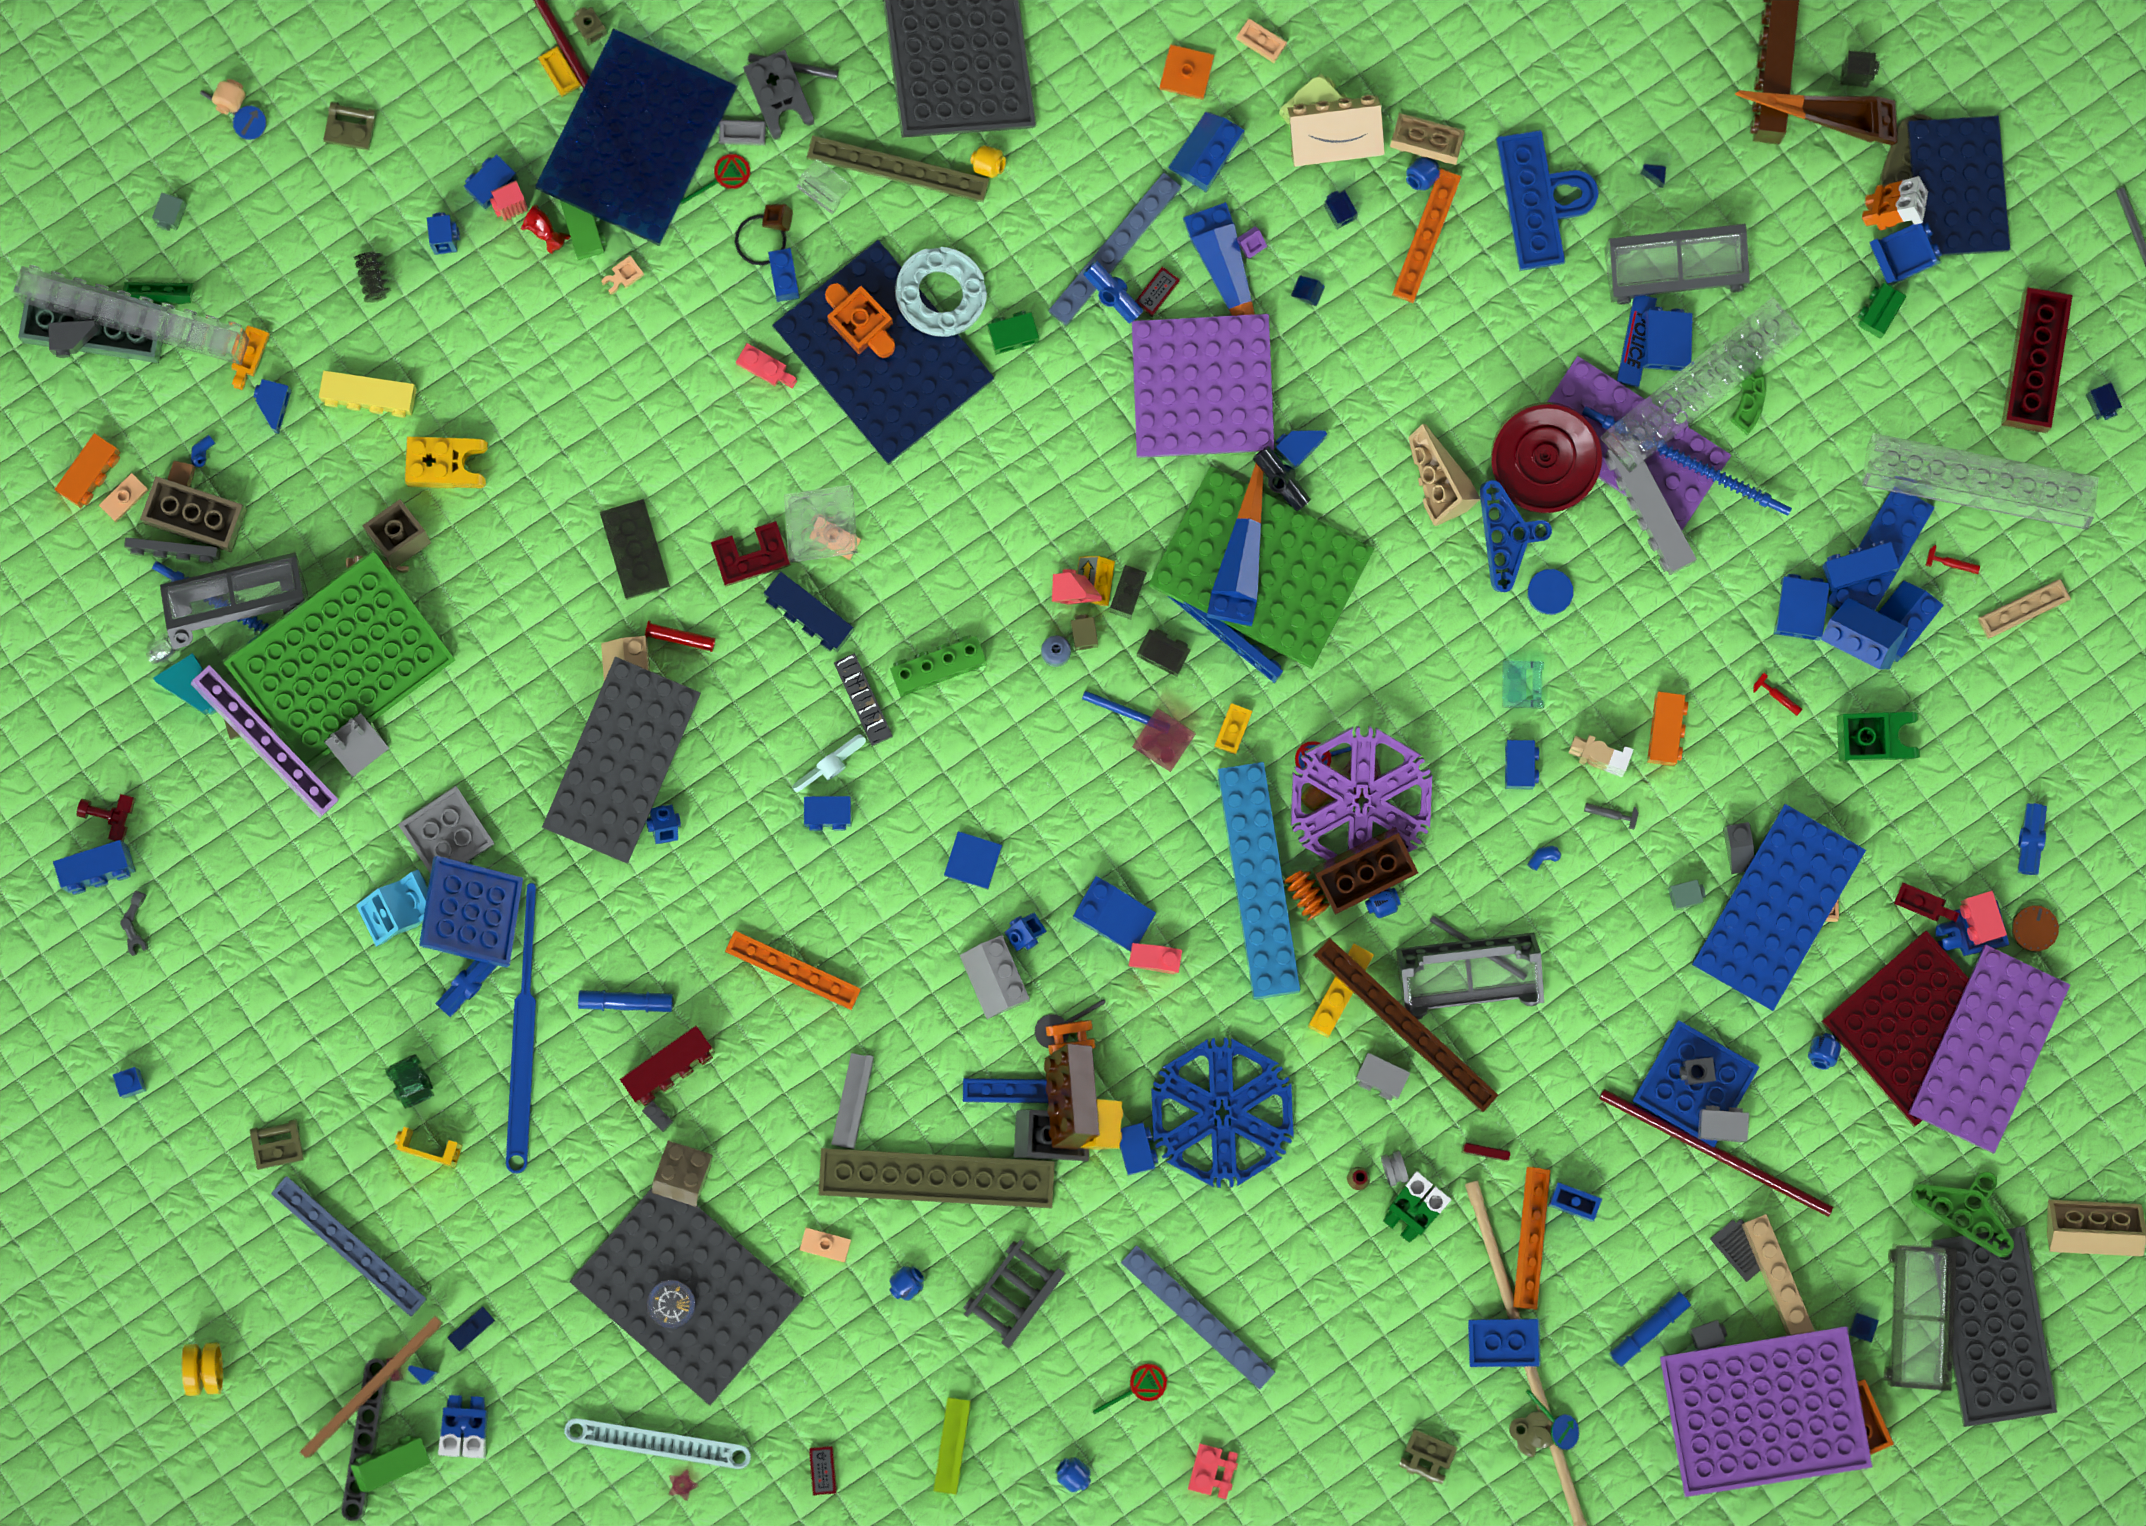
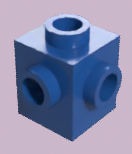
(663, 824)
(1020, 933)

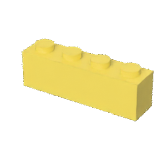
(367, 393)

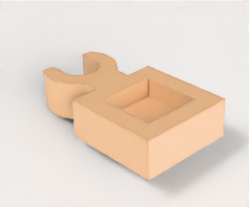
(625, 273)

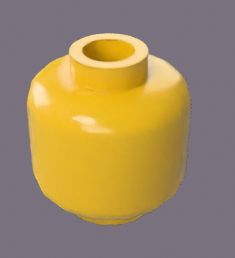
(988, 161)

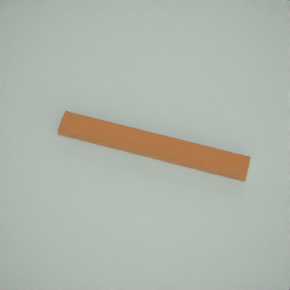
(372, 1386)

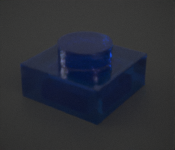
(1863, 1327)

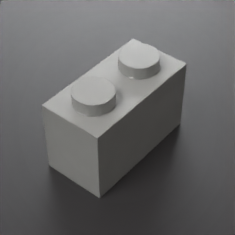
(1382, 1076)
(1723, 1125)

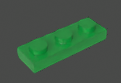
(161, 292)

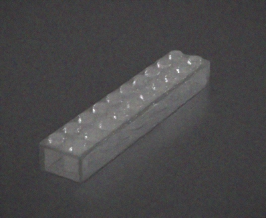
(131, 314)
(1701, 384)
(1980, 481)

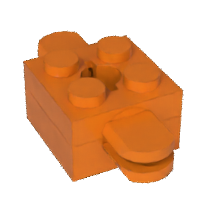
(860, 320)

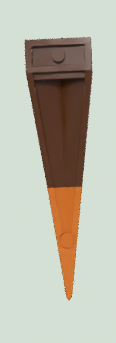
(1858, 116)

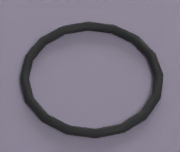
(738, 248)

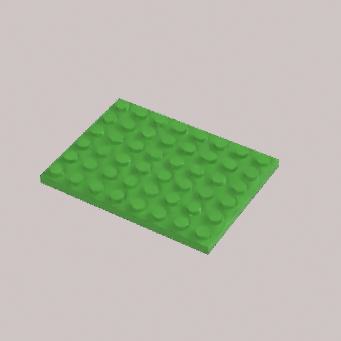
(1302, 573)
(338, 655)

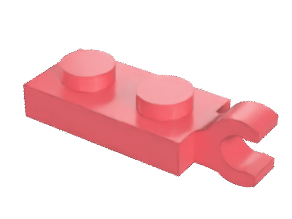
(764, 366)

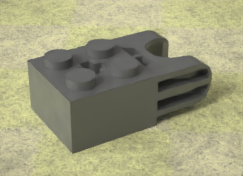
(778, 98)

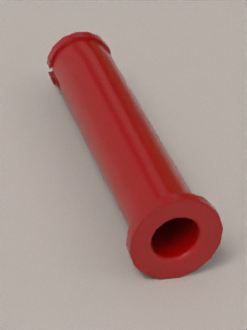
(680, 637)

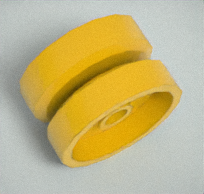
(202, 1369)

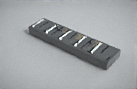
(863, 699)

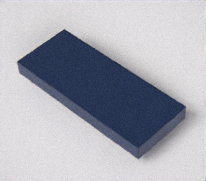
(471, 1329)

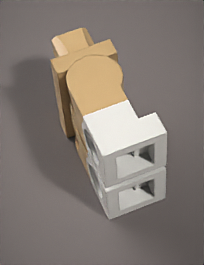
(1600, 755)

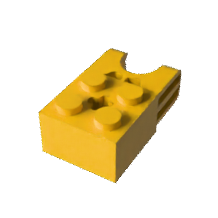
(449, 465)

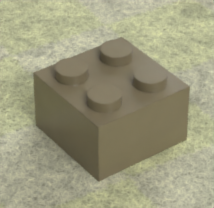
(396, 534)
(682, 1173)

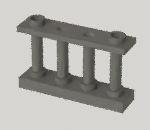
(1022, 1314)

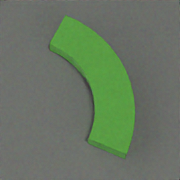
(1751, 402)

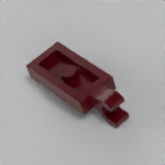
(1924, 903)

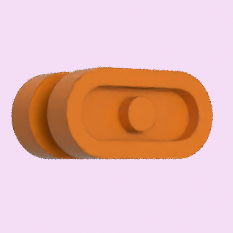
(1066, 1028)

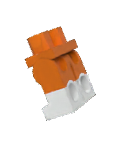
(1896, 203)

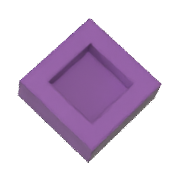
(1252, 242)

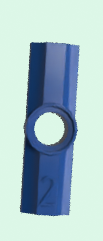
(1112, 291)
(2032, 839)
(464, 986)

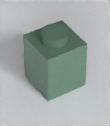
(169, 212)
(1686, 895)

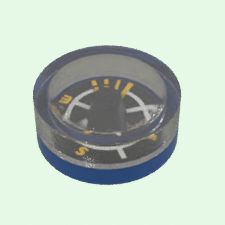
(671, 1304)

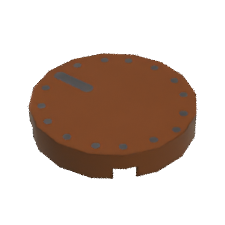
(2035, 928)

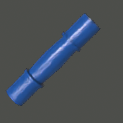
(625, 1001)
(1650, 1329)

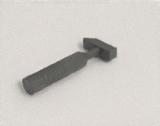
(1612, 814)

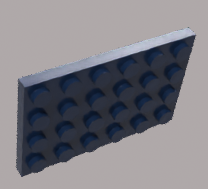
(1964, 183)

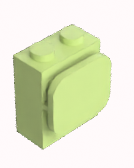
(1314, 91)

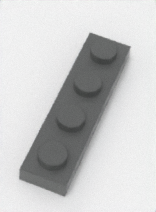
(181, 551)

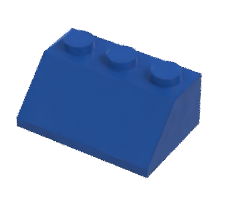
(1207, 150)
(1913, 609)
(1865, 634)

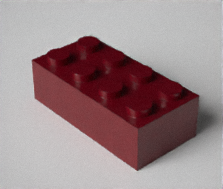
(667, 1066)

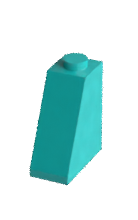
(178, 681)

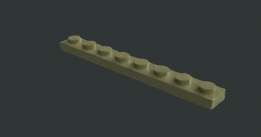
(898, 169)

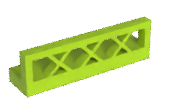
(952, 1446)

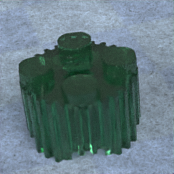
(410, 1081)

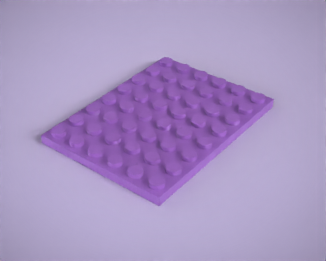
(1766, 1411)

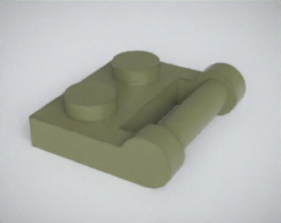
(349, 133)
(277, 1152)

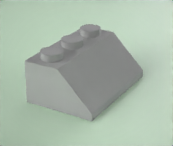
(994, 977)

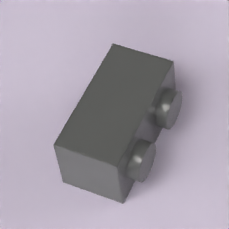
(657, 1116)

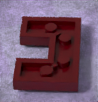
(768, 559)

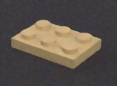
(1427, 139)

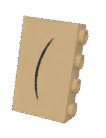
(1336, 130)

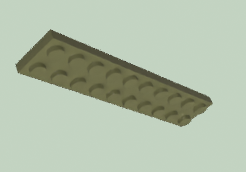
(936, 1178)

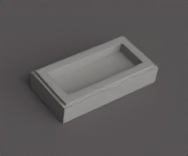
(742, 132)

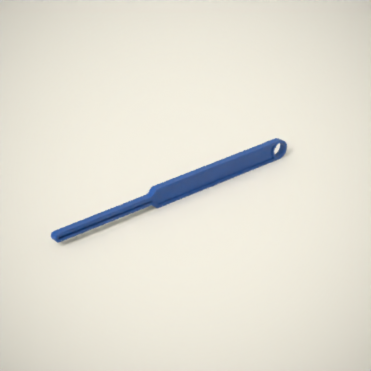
(522, 1048)

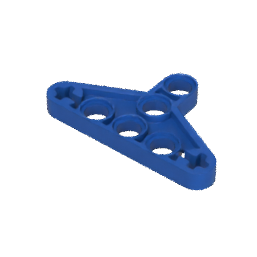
(1509, 546)

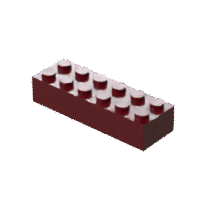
(2037, 360)

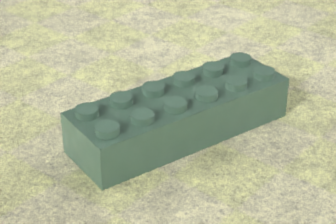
(107, 341)

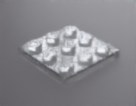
(820, 523)

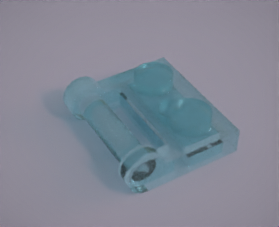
(1515, 684)

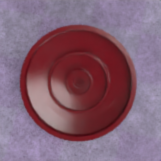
(1546, 457)

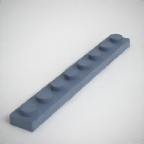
(1116, 246)
(349, 1246)
(1198, 1317)

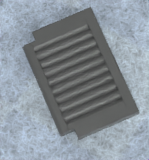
(1736, 1249)

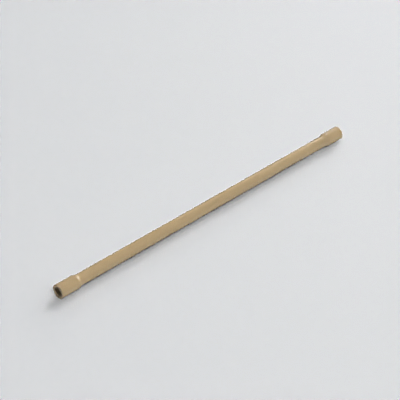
(1477, 1201)

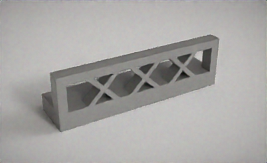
(852, 1101)

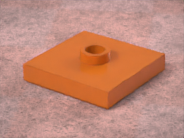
(1186, 72)

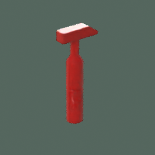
(1951, 562)
(1776, 694)

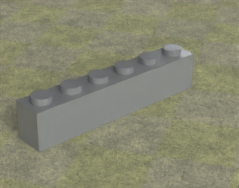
(1653, 515)

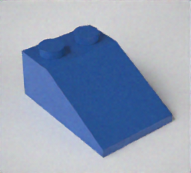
(1113, 914)

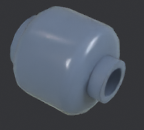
(1056, 659)

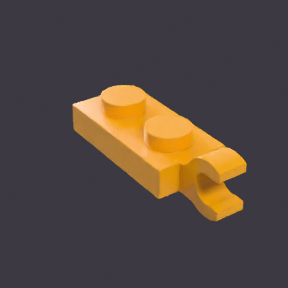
(252, 356)

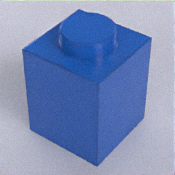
(129, 1082)

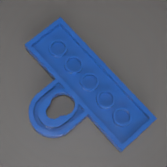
(1531, 200)

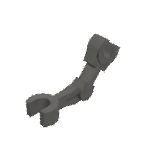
(127, 925)

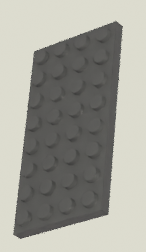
(621, 760)
(1998, 1333)

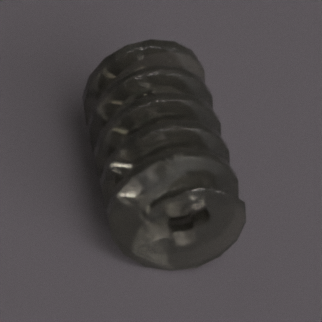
(372, 276)

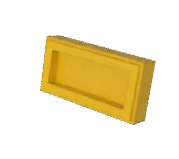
(559, 71)

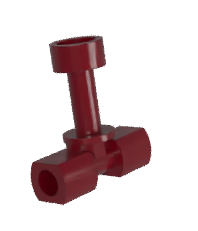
(116, 816)

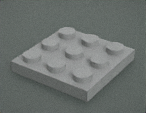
(446, 830)

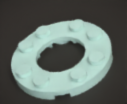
(952, 263)

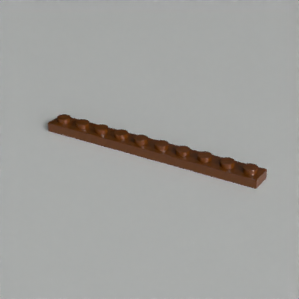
(1405, 1025)

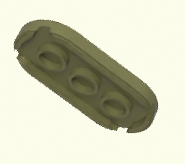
(1897, 164)

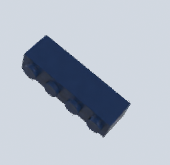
(808, 612)

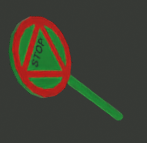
(730, 172)
(1146, 1383)

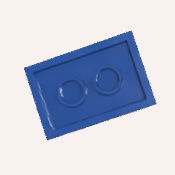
(1504, 1343)

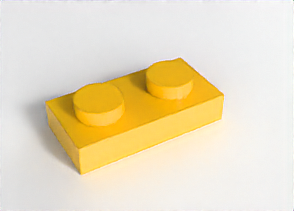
(1233, 728)

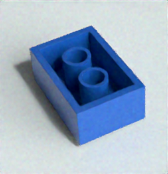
(94, 867)

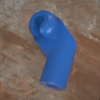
(198, 451)
(1544, 853)

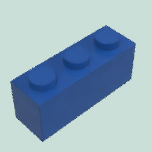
(1860, 565)

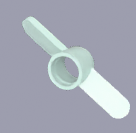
(831, 764)

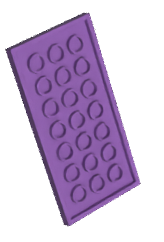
(1680, 487)
(1989, 1049)

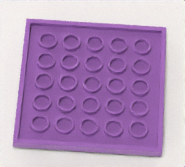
(1202, 385)

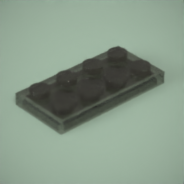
(634, 549)

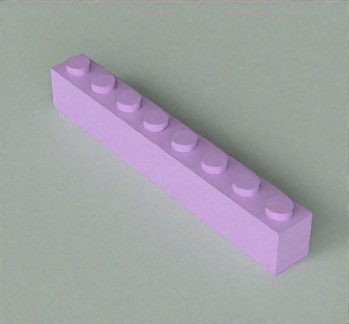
(264, 741)

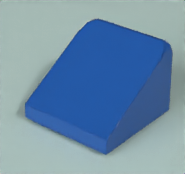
(422, 1375)

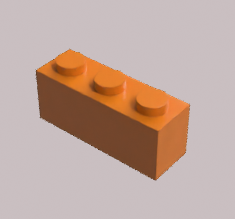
(88, 471)
(1667, 729)

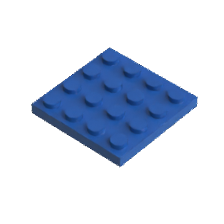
(471, 911)
(1679, 1104)

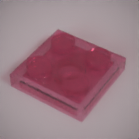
(1164, 739)

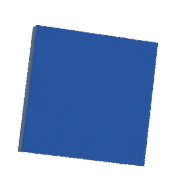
(973, 860)

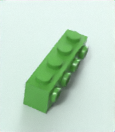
(938, 666)

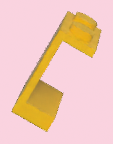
(450, 1156)

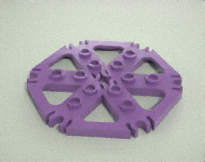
(1362, 777)

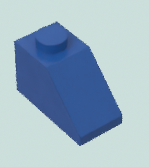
(272, 401)
(1298, 445)

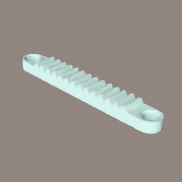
(657, 1443)

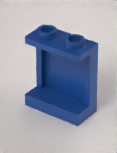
(1906, 252)
(1667, 339)
(1802, 607)

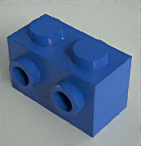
(442, 233)

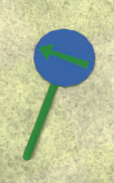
(1563, 1429)

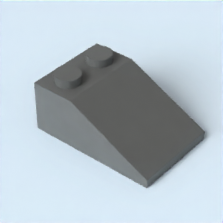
(1034, 1141)

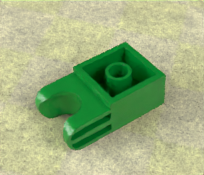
(1881, 734)

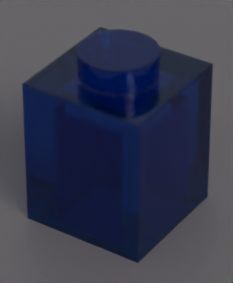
(1340, 209)
(2104, 402)

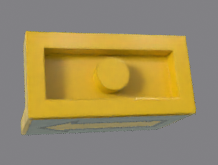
(1099, 573)

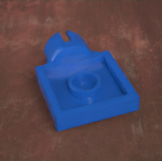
(1959, 937)

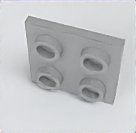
(356, 744)

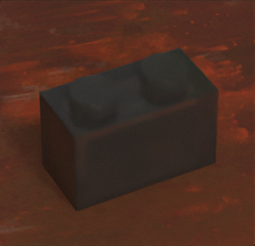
(1859, 69)
(1128, 592)
(1164, 652)

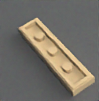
(2024, 609)

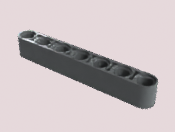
(357, 1449)

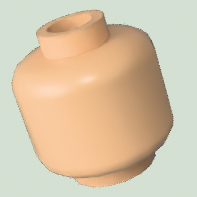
(228, 96)

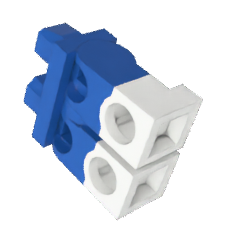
(461, 1421)

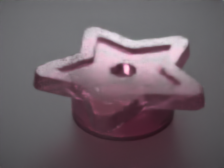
(688, 1485)

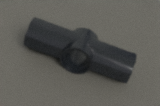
(1281, 478)

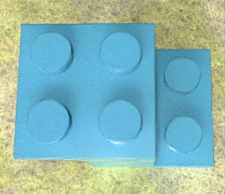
(395, 907)

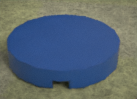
(1550, 592)

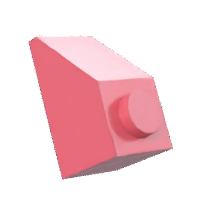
(1073, 588)
(1155, 958)

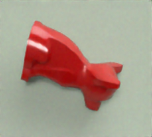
(541, 226)

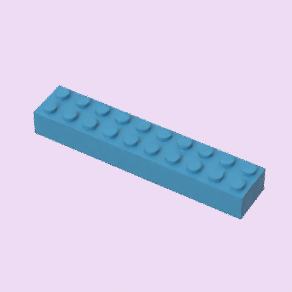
(1258, 881)

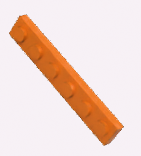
(1426, 236)
(793, 970)
(1531, 1238)

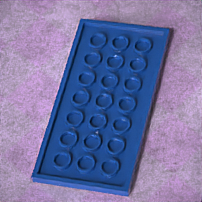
(1778, 907)

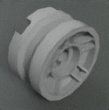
(1394, 1168)

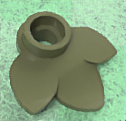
(1535, 1433)

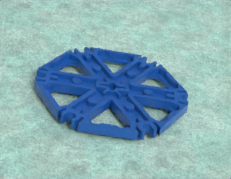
(1240, 1102)

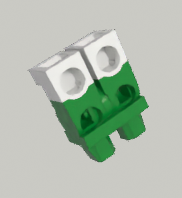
(1411, 1212)

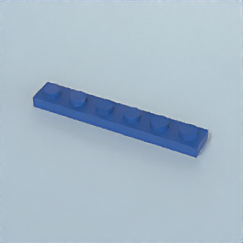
(1236, 641)

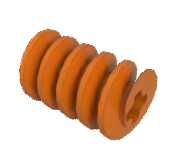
(1307, 894)

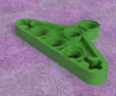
(1978, 1217)

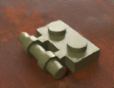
(1430, 1449)

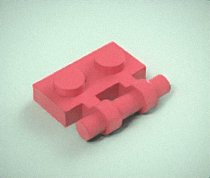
(1205, 1471)

